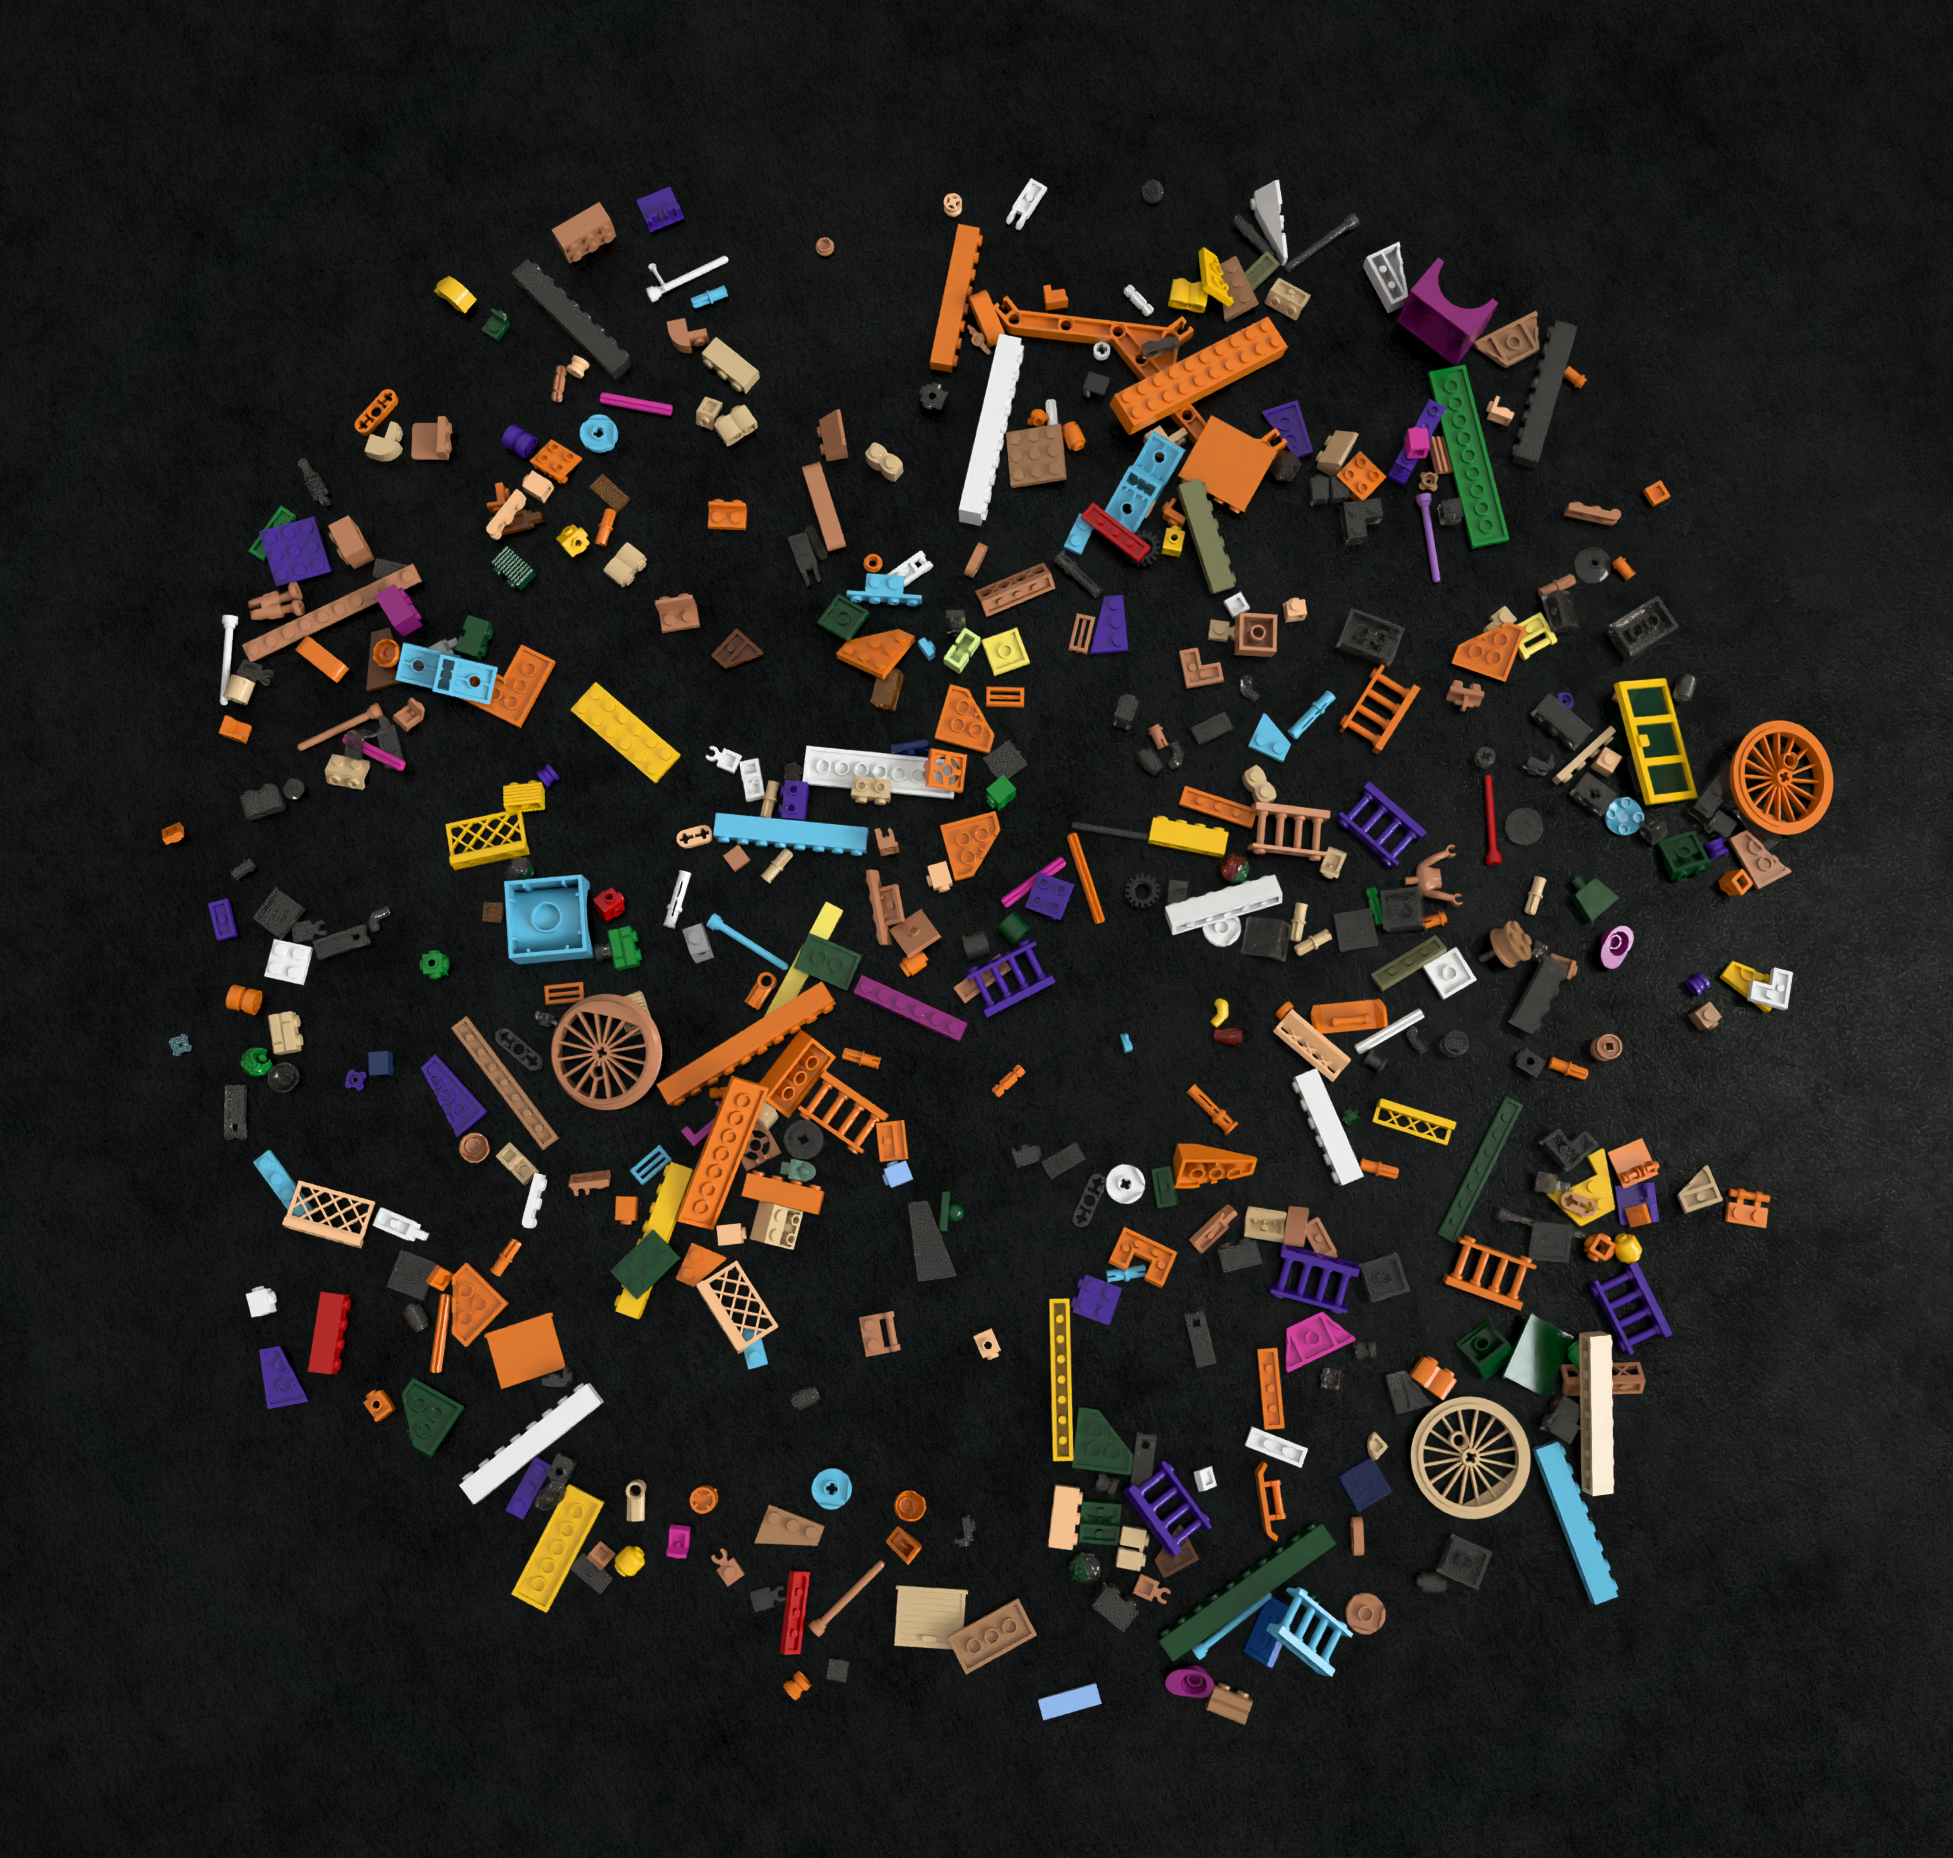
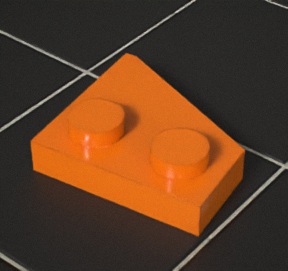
(698, 1264)

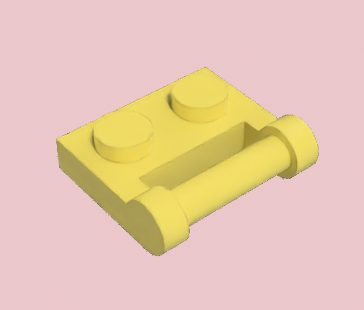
(1534, 627)

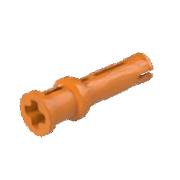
(1219, 1116)

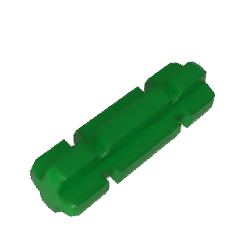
(1375, 905)

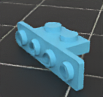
(884, 589)

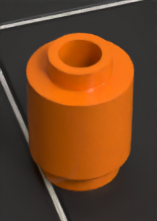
(1073, 436)
(913, 964)

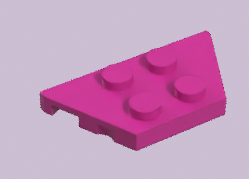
(1313, 1339)

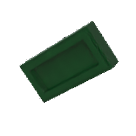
(953, 1212)

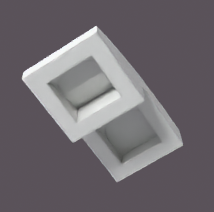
(752, 779)

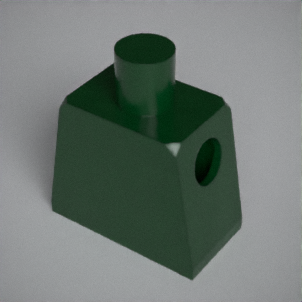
(1592, 898)

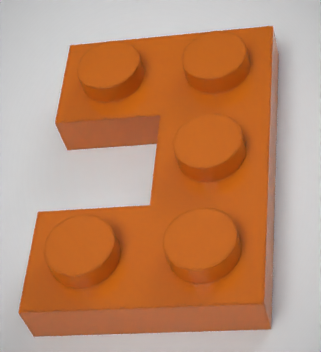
(1132, 1244)

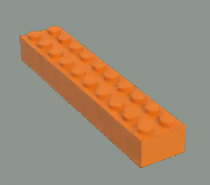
(1198, 375)

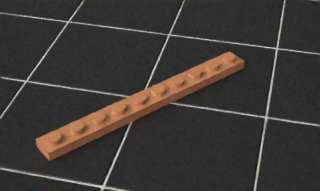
(328, 614)

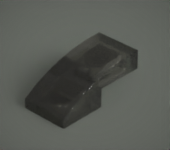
(1063, 1160)

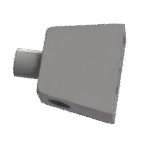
(698, 943)

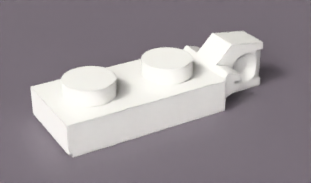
(399, 1225)

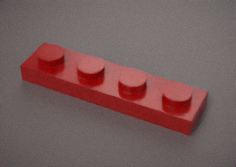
(1115, 532)
(794, 1612)

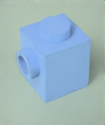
(897, 1174)

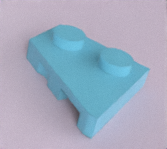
(1269, 740)

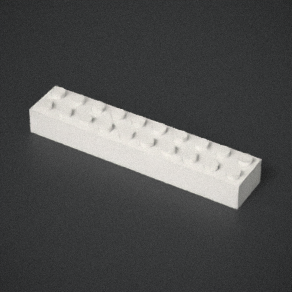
(991, 430)

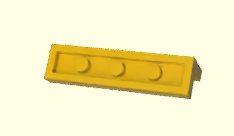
(1415, 1114)

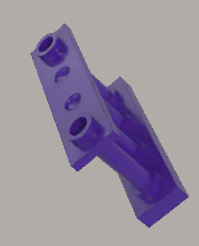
(1429, 419)
(1385, 806)
(1025, 988)
(1327, 1264)
(1649, 1309)
(1160, 1527)

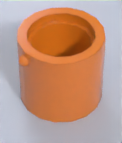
(704, 1499)

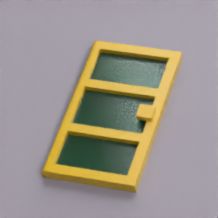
(1655, 741)

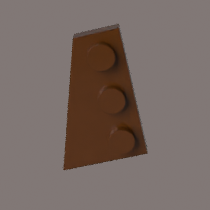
(379, 676)

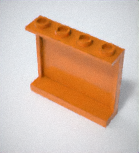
(1228, 464)

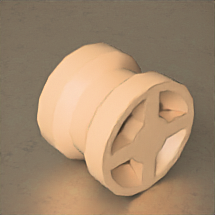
(955, 201)
(577, 366)

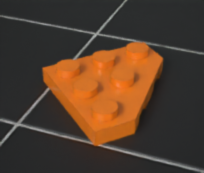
(1491, 651)
(876, 652)
(964, 722)
(969, 842)
(473, 1304)

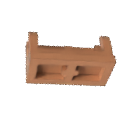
(887, 844)

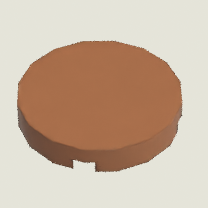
(1365, 1613)

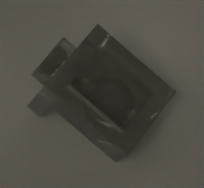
(555, 1381)

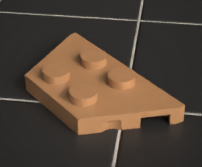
(1511, 342)

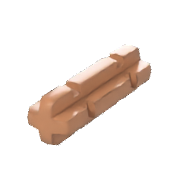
(559, 383)

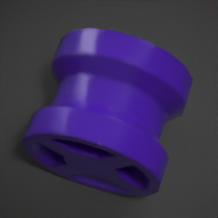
(547, 775)
(1716, 848)
(1698, 984)

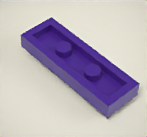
(528, 1488)

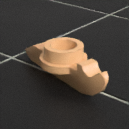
(978, 339)

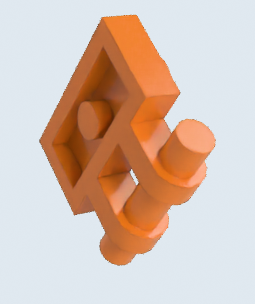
(1746, 1214)

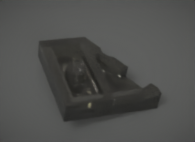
(1405, 1393)

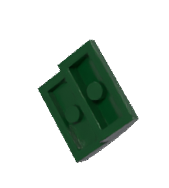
(1100, 1522)

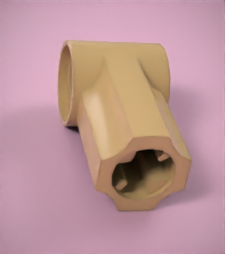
(636, 1502)

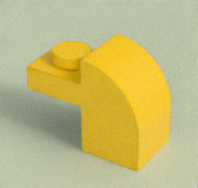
(455, 294)

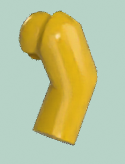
(1222, 1012)

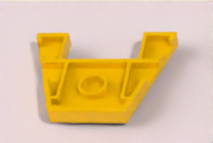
(1595, 1188)

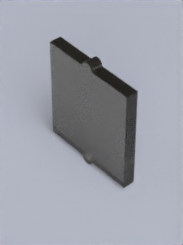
(1005, 760)

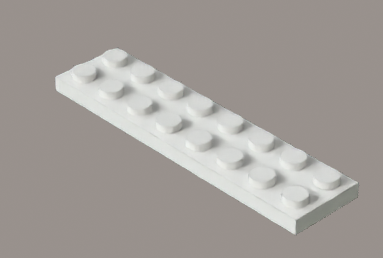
(838, 766)

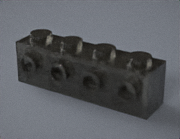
(1539, 994)

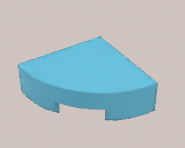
(1127, 1046)

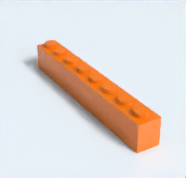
(955, 298)

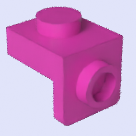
(678, 1541)

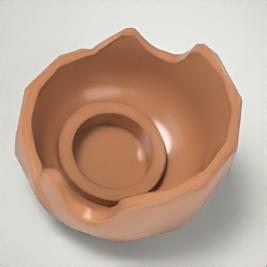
(474, 1147)

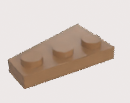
(788, 1528)

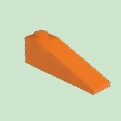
(1202, 1164)

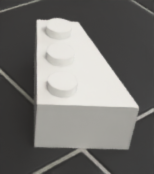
(1387, 276)

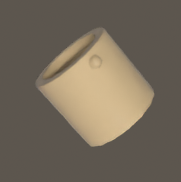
(239, 689)

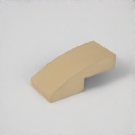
(517, 1163)

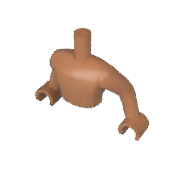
(1430, 878)

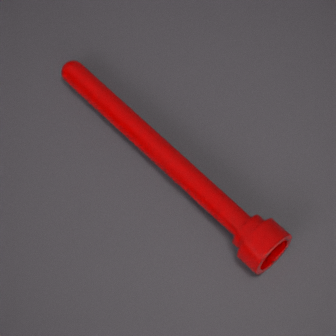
(1493, 856)

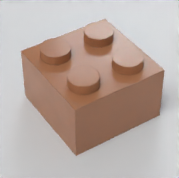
(350, 542)
(1255, 634)

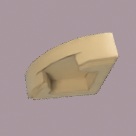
(1375, 1446)

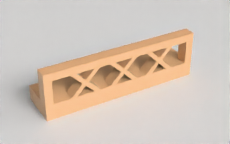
(1313, 1043)

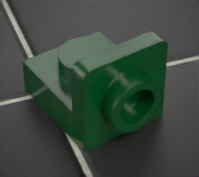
(496, 325)

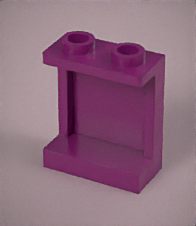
(699, 1138)

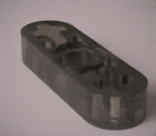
(505, 1044)
(1090, 1184)

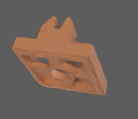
(773, 1149)

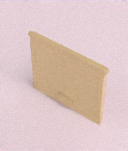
(928, 1616)

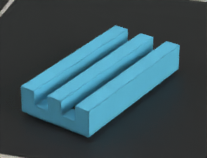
(653, 1163)

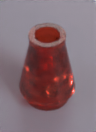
(1229, 1036)

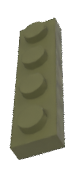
(1409, 963)

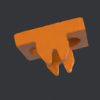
(929, 766)

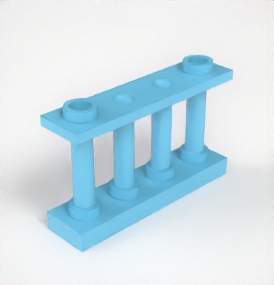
(1295, 1642)

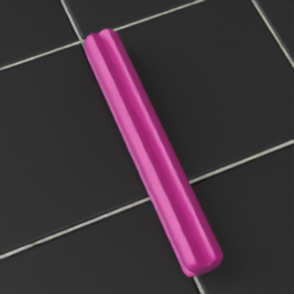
(637, 404)
(381, 755)
(1027, 886)

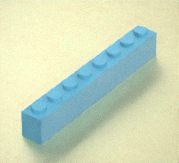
(791, 833)
(1574, 1522)

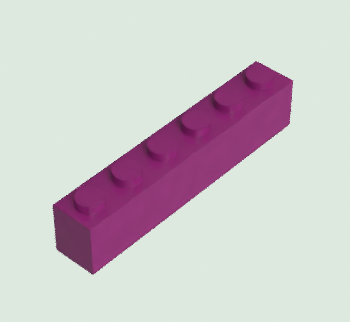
(910, 1008)

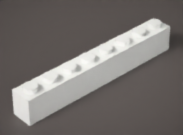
(531, 1443)

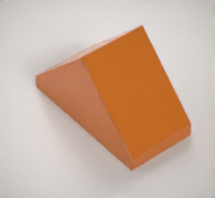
(903, 1544)

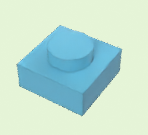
(927, 648)

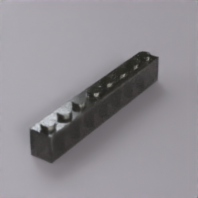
(571, 319)
(1545, 393)

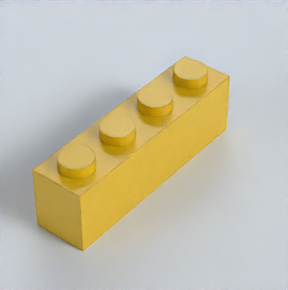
(1188, 837)

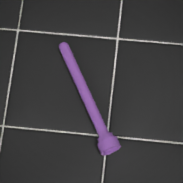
(1424, 501)

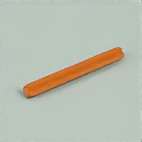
(1085, 878)

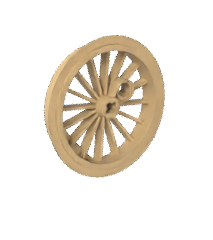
(1496, 1497)

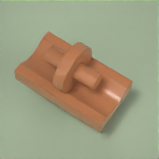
(1463, 696)

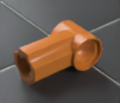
(760, 992)

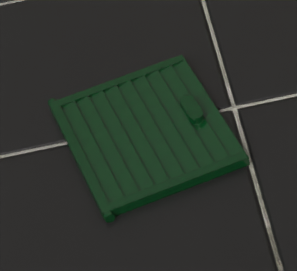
(1537, 1355)

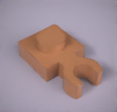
(729, 1570)
(1148, 1588)

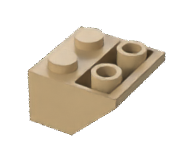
(776, 1225)

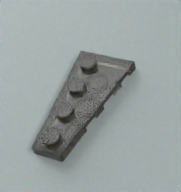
(929, 1249)

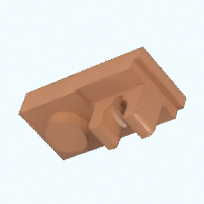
(589, 1180)

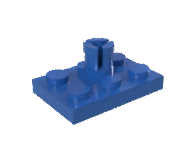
(1261, 1643)

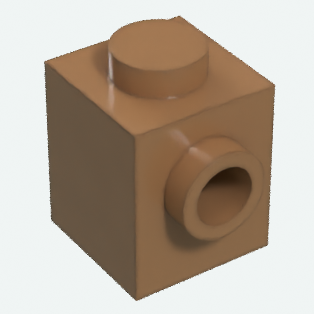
(1705, 1016)

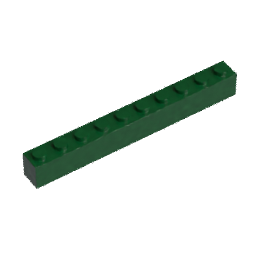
(1246, 1591)

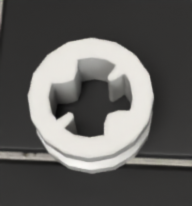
(1098, 355)

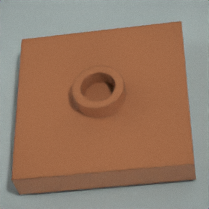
(915, 933)

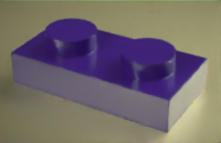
(222, 919)

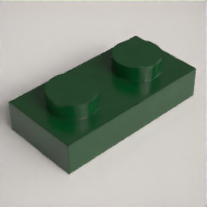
(1164, 1187)

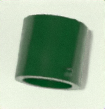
(1013, 929)

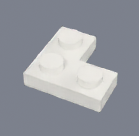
(1774, 994)

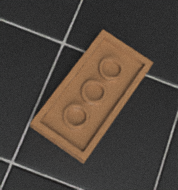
(991, 1636)

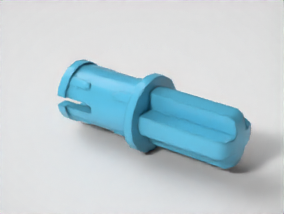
(709, 297)

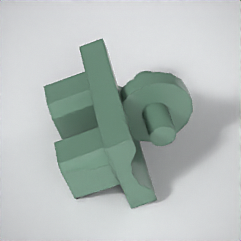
(798, 1170)

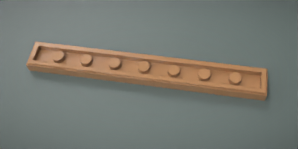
(505, 1083)

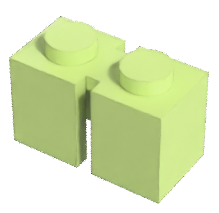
(966, 644)

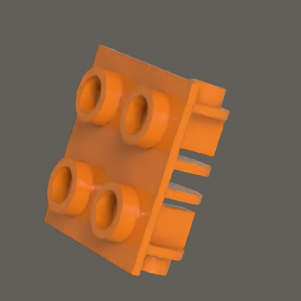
(555, 460)
(1360, 476)
(1633, 1163)

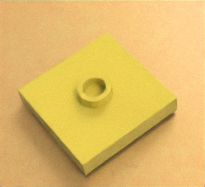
(1005, 651)

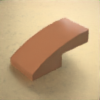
(1296, 1226)

